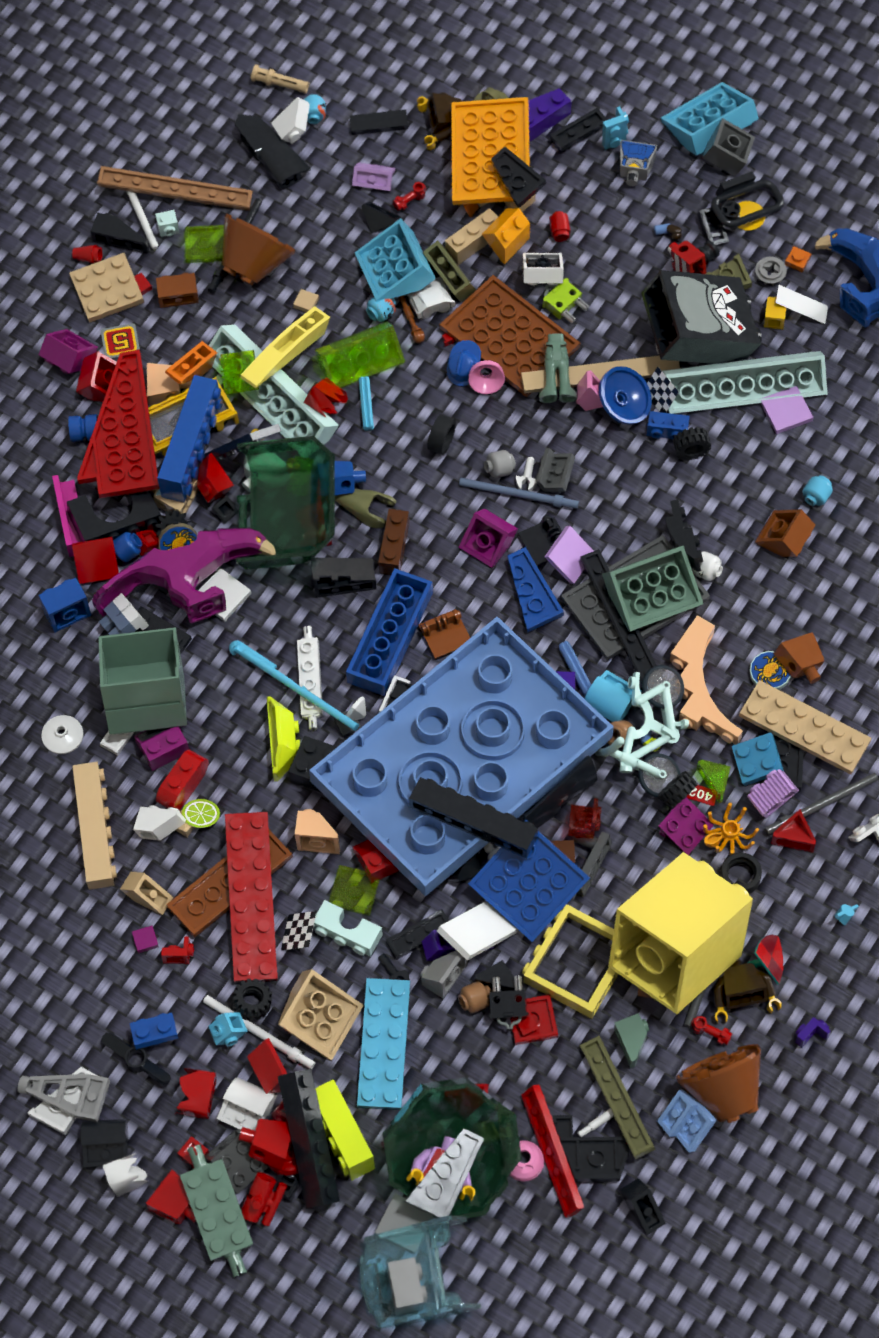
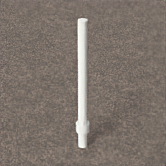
(293, 1053)

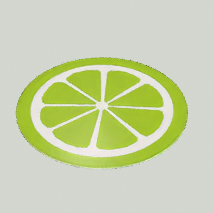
(201, 813)

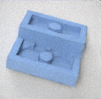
(686, 1120)

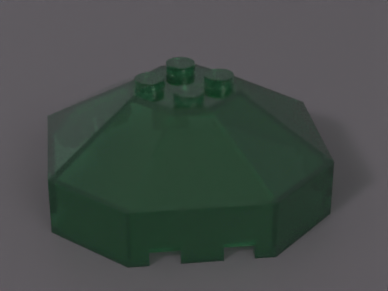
(444, 1110)

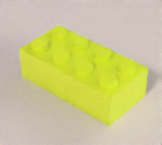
(343, 1132)

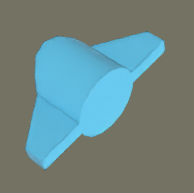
(845, 913)

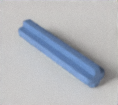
(575, 666)

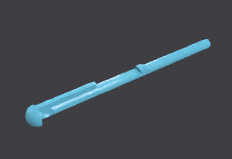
(255, 658)

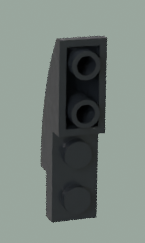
(684, 536)

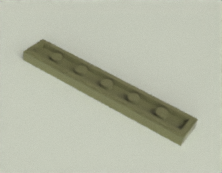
(617, 1097)

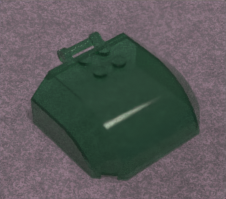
(289, 499)

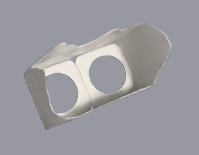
(123, 1176)

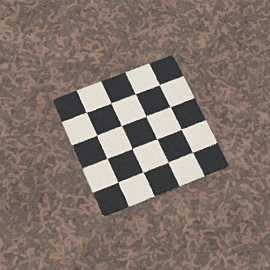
(661, 390)
(298, 930)

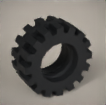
(692, 443)
(677, 789)
(252, 988)

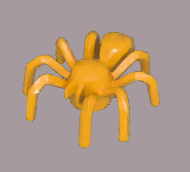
(729, 831)

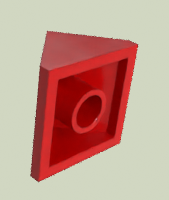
(267, 1066)

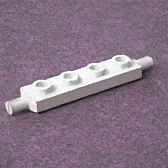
(309, 675)

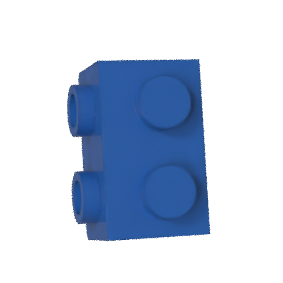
(153, 1030)

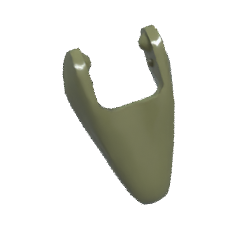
(359, 503)

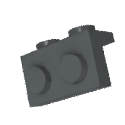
(555, 471)

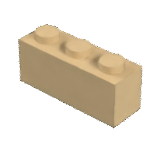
(469, 238)

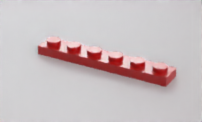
(552, 1151)

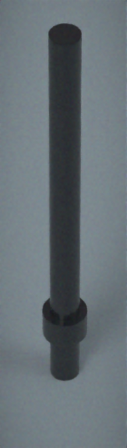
(220, 274)

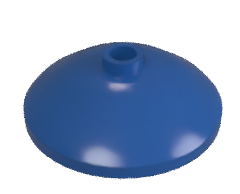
(625, 395)

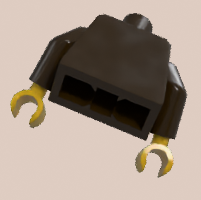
(440, 116)
(743, 986)

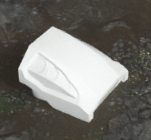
(431, 299)

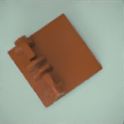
(444, 633)

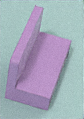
(373, 176)

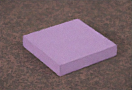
(787, 411)
(566, 554)

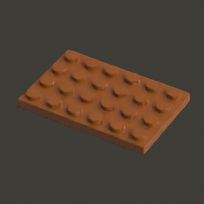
(505, 330)

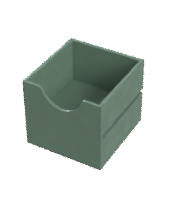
(142, 681)

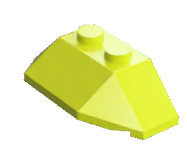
(282, 737)

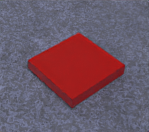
(95, 560)
(543, 1013)

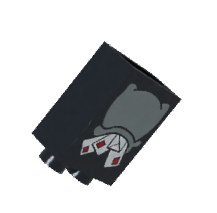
(700, 317)

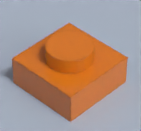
(798, 259)

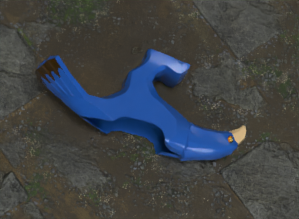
(865, 254)

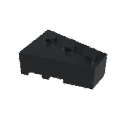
(342, 575)

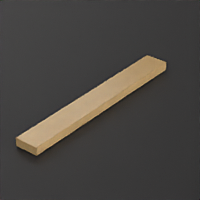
(535, 380)

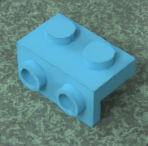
(615, 129)

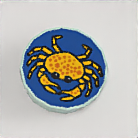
(769, 670)

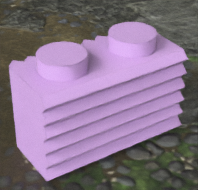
(772, 792)

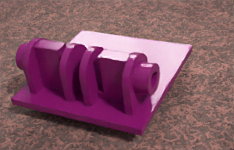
(685, 825)

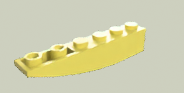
(286, 346)

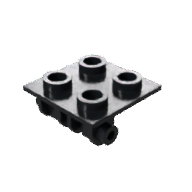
(540, 538)

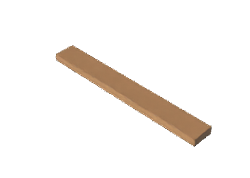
(175, 188)

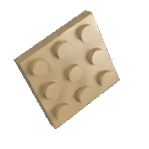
(106, 287)

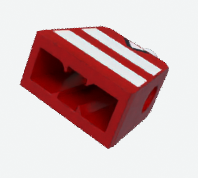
(687, 258)

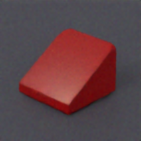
(149, 541)

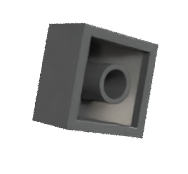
(729, 147)

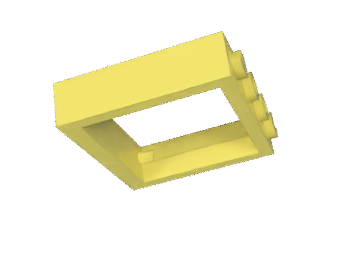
(586, 1008)

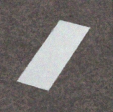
(801, 304)

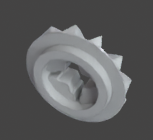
(765, 265)

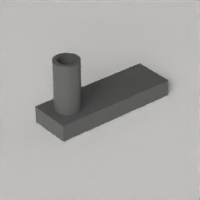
(600, 847)

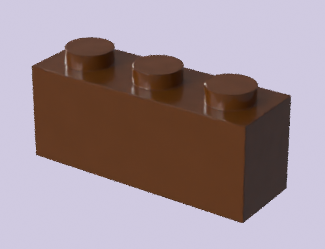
(393, 541)

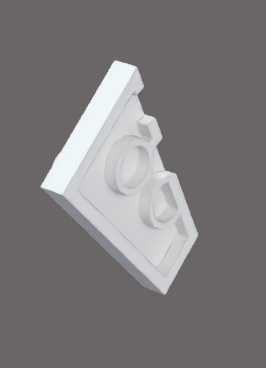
(54, 1117)

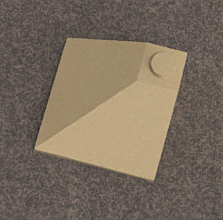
(319, 1013)

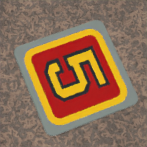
(119, 339)

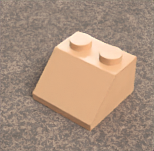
(315, 833)

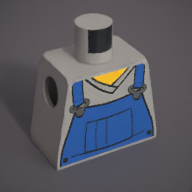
(636, 161)

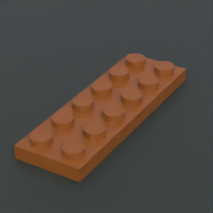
(209, 895)

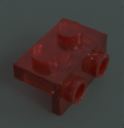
(584, 820)

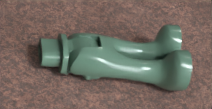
(557, 358)

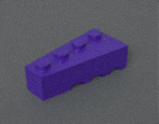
(547, 111)

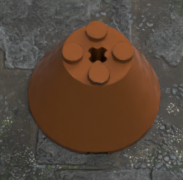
(251, 251)
(725, 1082)

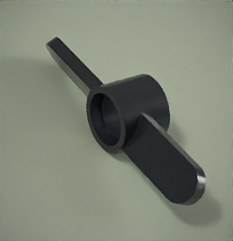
(127, 1051)

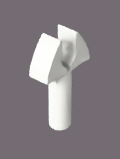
(527, 476)

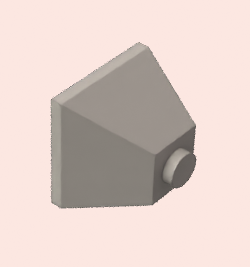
(443, 973)

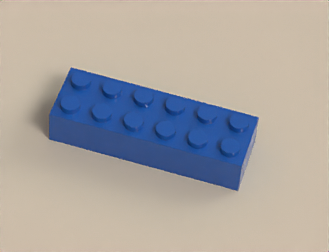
(189, 439)
(389, 632)

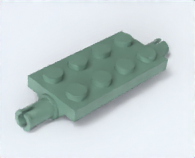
(216, 1210)

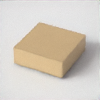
(305, 300)

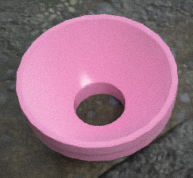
(486, 383)
(531, 1169)

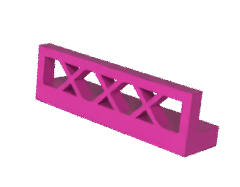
(65, 492)

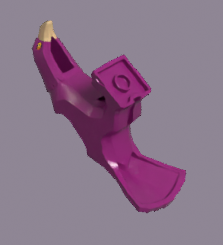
(184, 568)

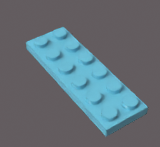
(383, 1044)

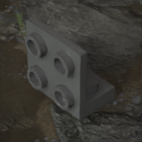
(238, 1164)

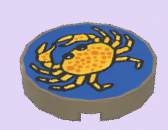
(176, 536)

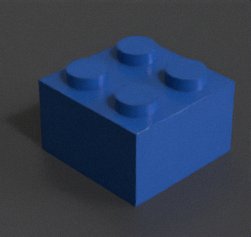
(65, 604)

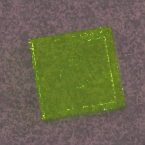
(204, 243)
(353, 890)

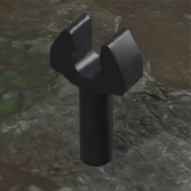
(394, 973)

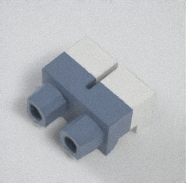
(123, 615)

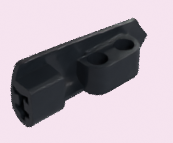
(271, 150)
(574, 783)

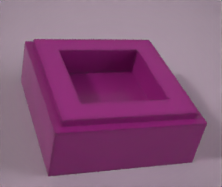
(145, 939)

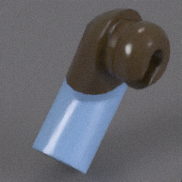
(668, 228)

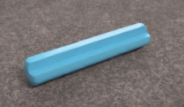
(366, 403)

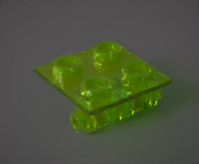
(233, 366)

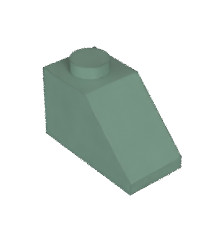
(632, 1037)

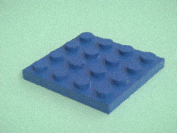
(532, 888)

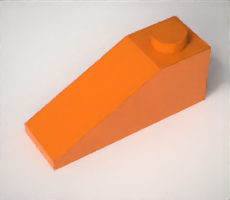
(195, 362)

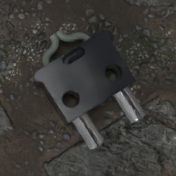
(508, 1007)

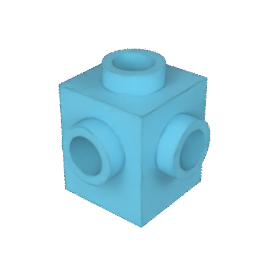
(227, 1028)

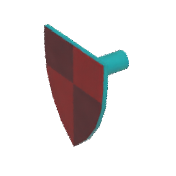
(770, 956)

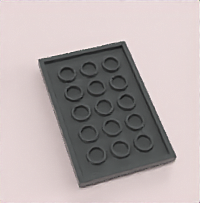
(591, 615)

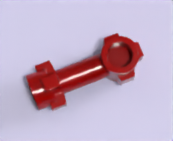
(418, 193)
(700, 1026)

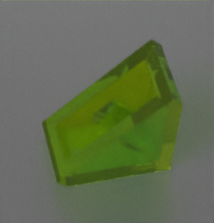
(715, 777)

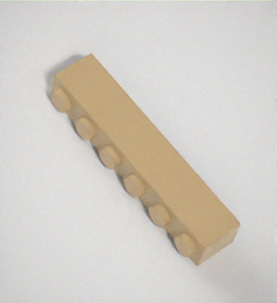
(93, 825)

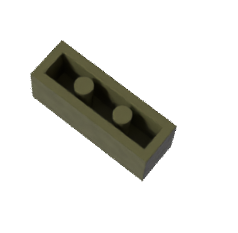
(449, 271)

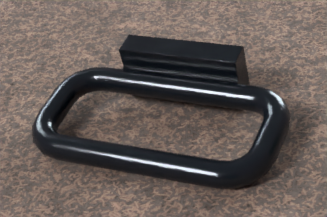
(739, 186)

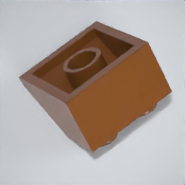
(786, 532)

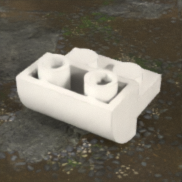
(245, 1104)

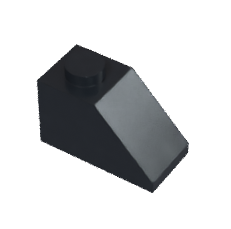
(642, 1206)

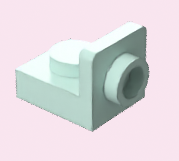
(167, 223)

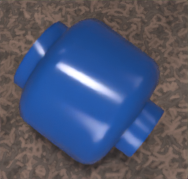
(127, 546)

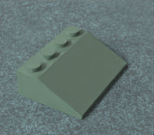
(653, 588)

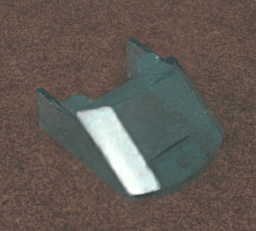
(403, 1243)

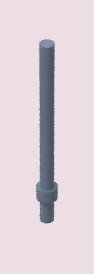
(557, 500)

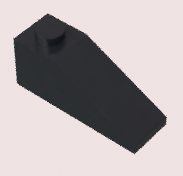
(114, 232)

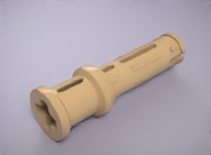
(271, 77)

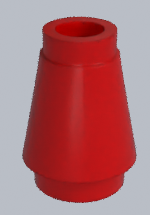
(89, 254)

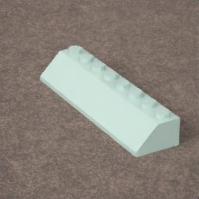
(747, 381)
(279, 396)

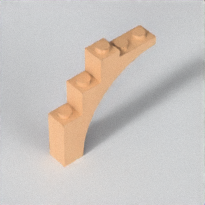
(700, 707)

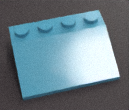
(699, 117)
(394, 263)

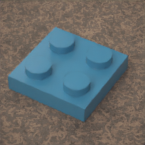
(757, 758)

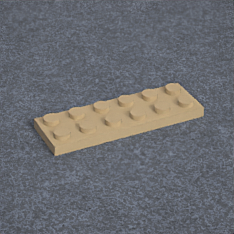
(805, 727)

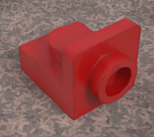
(178, 955)

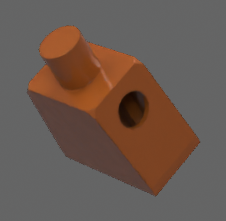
(801, 657)

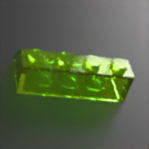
(360, 354)

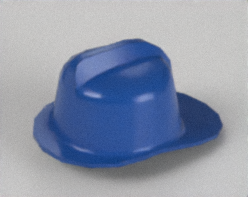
(461, 360)

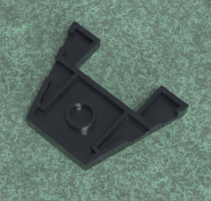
(592, 1157)

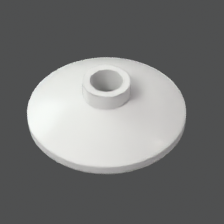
(64, 742)

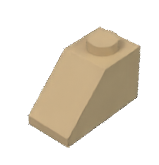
(146, 892)

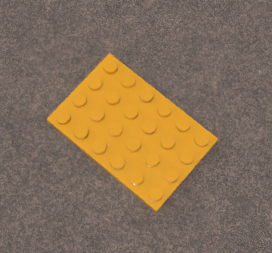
(479, 134)

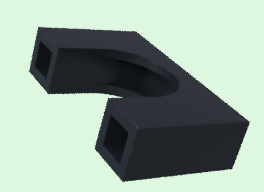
(90, 527)

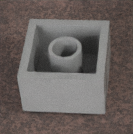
(405, 1285)

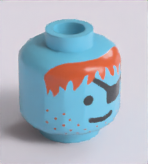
(317, 109)
(381, 309)

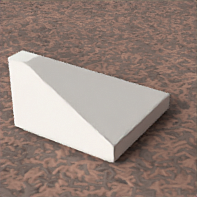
(357, 710)

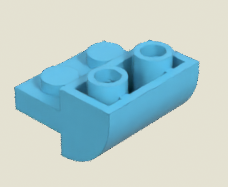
(610, 696)

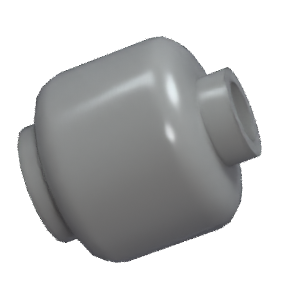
(499, 463)

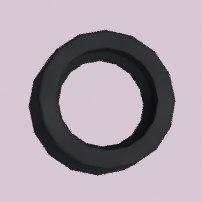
(441, 434)
(747, 859)

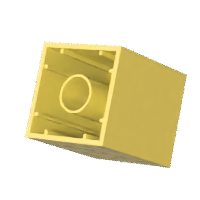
(680, 932)

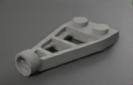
(91, 1099)

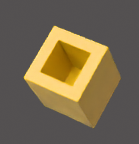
(774, 314)

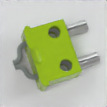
(563, 299)

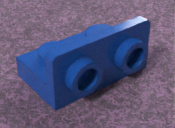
(666, 424)

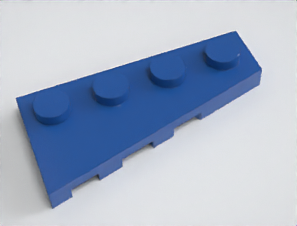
(534, 595)

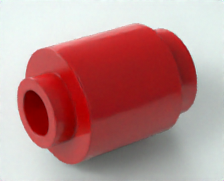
(559, 226)

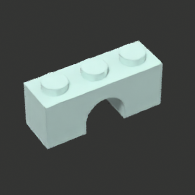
(362, 938)

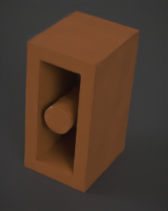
(177, 290)

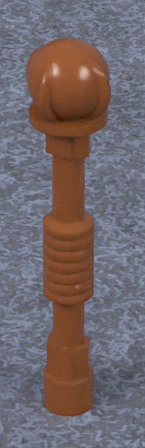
(417, 333)

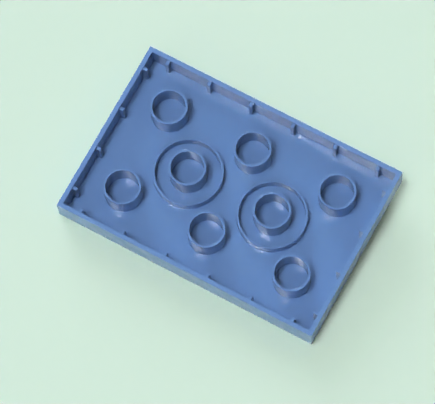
(478, 722)

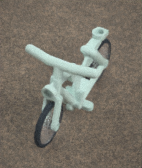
(664, 690)

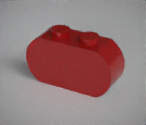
(182, 780)

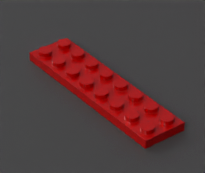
(250, 897)

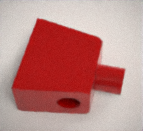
(268, 1141)
(171, 1200)

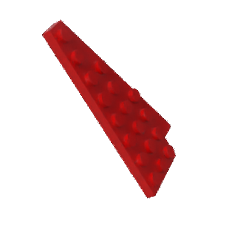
(122, 441)

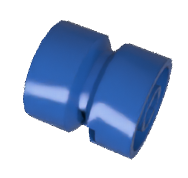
(81, 427)

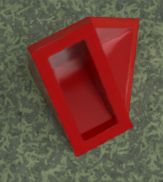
(795, 834)

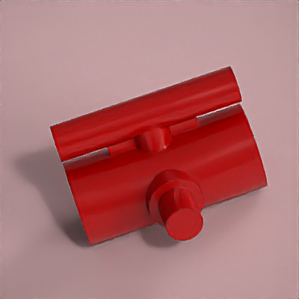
(263, 1199)

